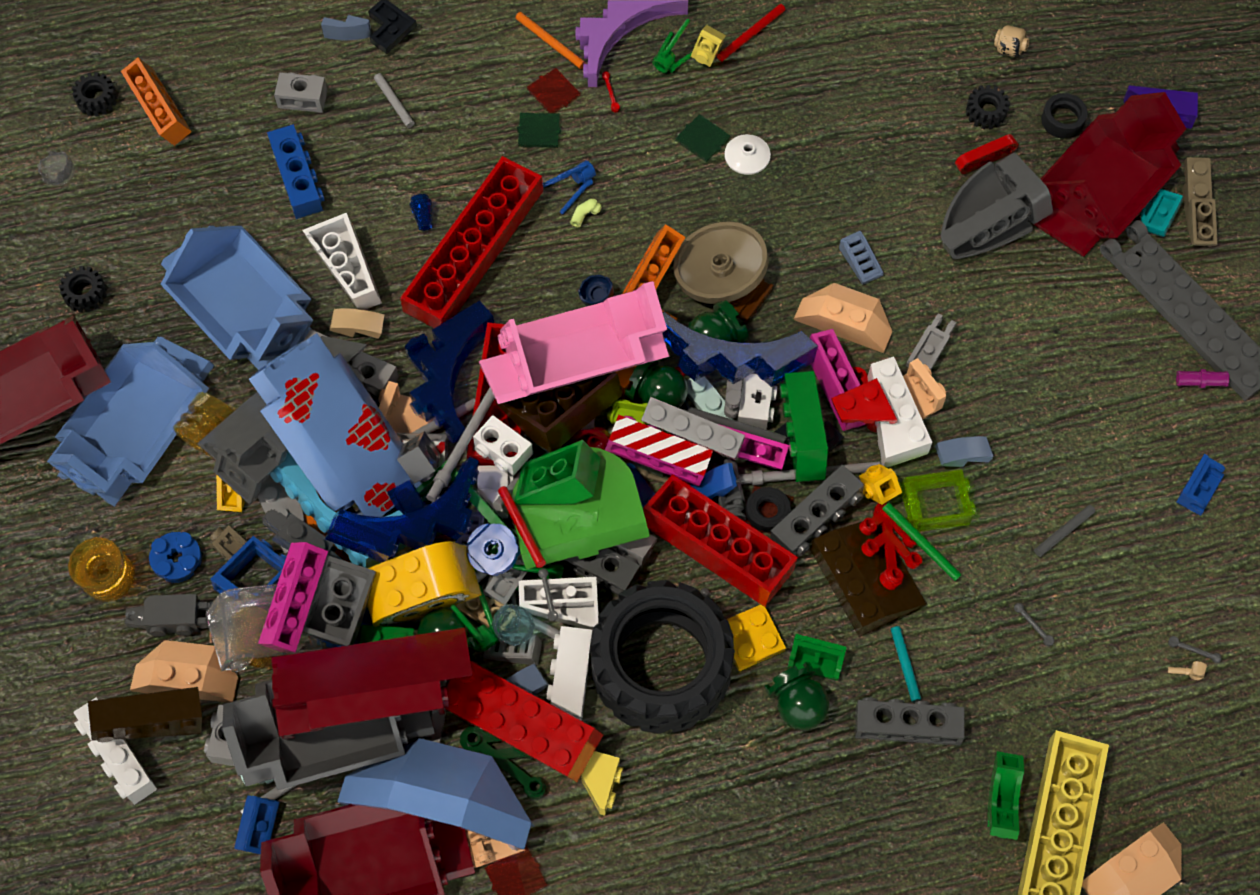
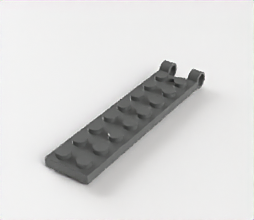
(1187, 308)

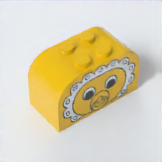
(420, 583)

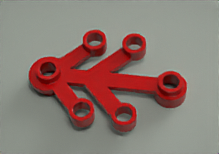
(892, 576)

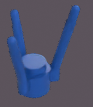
(581, 174)

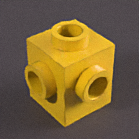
(880, 484)

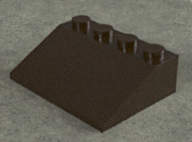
(560, 413)
(857, 579)

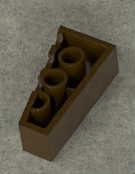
(146, 715)

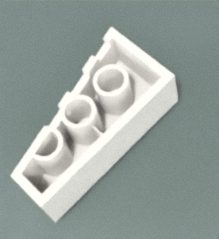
(343, 255)
(908, 436)

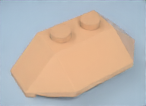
(849, 314)
(182, 666)
(1142, 868)

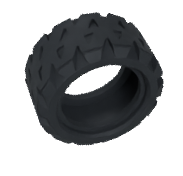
(671, 605)

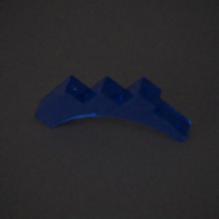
(453, 344)
(737, 360)
(381, 536)

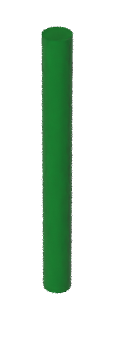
(921, 541)

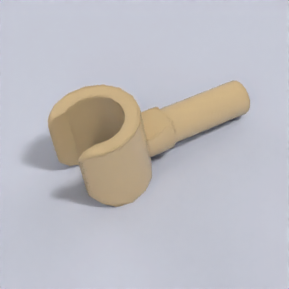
(1196, 672)

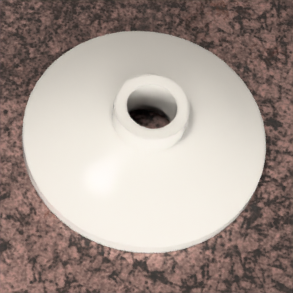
(744, 161)

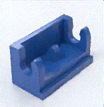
(1201, 485)

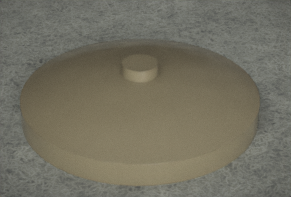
(721, 262)

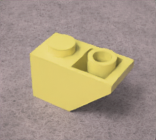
(707, 45)
(599, 779)

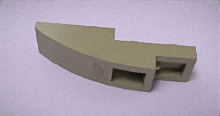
(1198, 202)

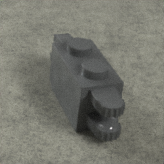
(293, 530)
(169, 615)

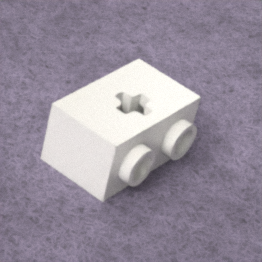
(756, 413)

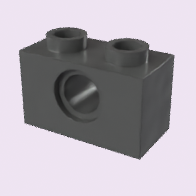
(419, 458)

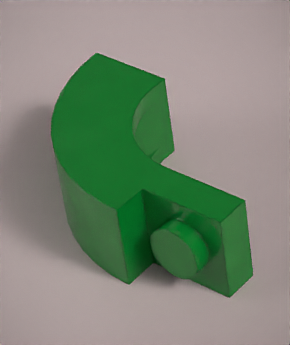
(1004, 795)

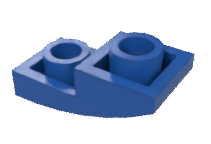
(717, 481)

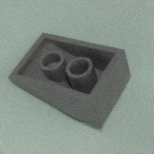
(339, 602)

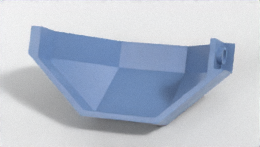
(444, 787)

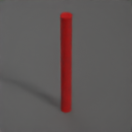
(752, 31)
(521, 527)

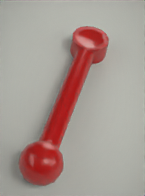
(615, 107)

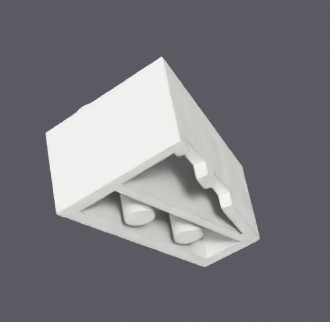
(572, 599)

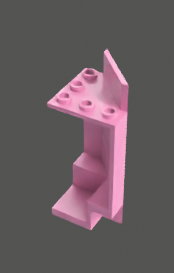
(577, 345)

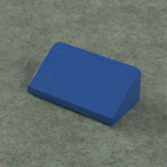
(256, 823)

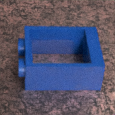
(241, 558)

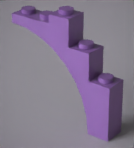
(622, 16)

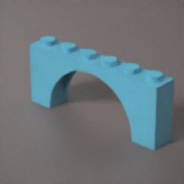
(300, 488)

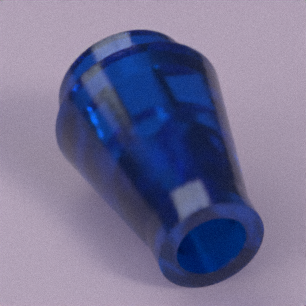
(422, 211)

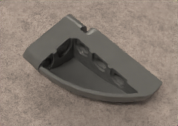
(994, 208)

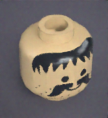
(1011, 41)

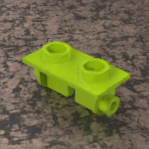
(626, 408)

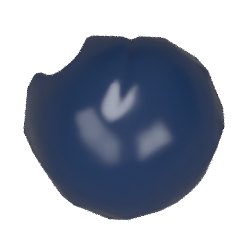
(596, 290)

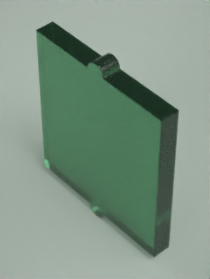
(539, 130)
(702, 138)

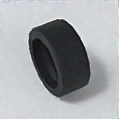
(1070, 102)

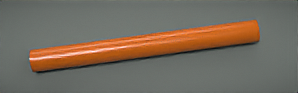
(550, 40)

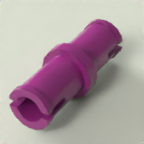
(1202, 378)

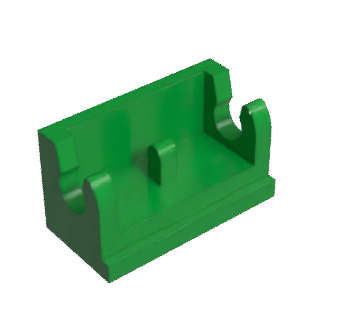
(823, 656)

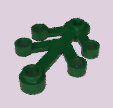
(501, 758)

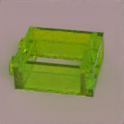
(955, 478)

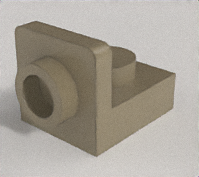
(226, 541)

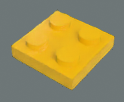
(754, 637)

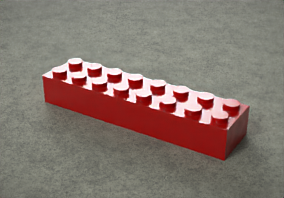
(472, 243)

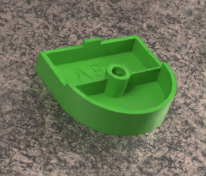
(590, 525)

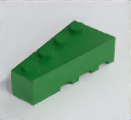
(804, 426)

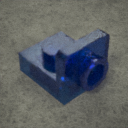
(417, 350)
(406, 498)

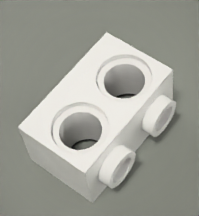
(506, 442)

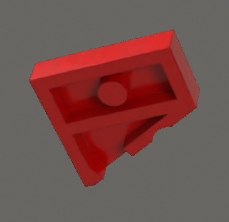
(864, 404)

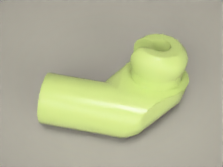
(581, 210)

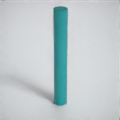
(905, 664)

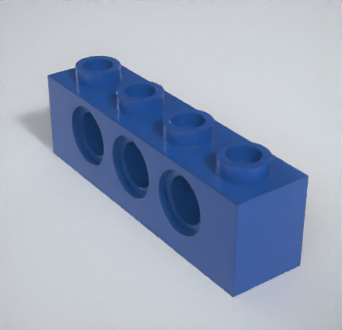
(302, 201)

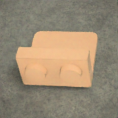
(925, 391)
(398, 411)

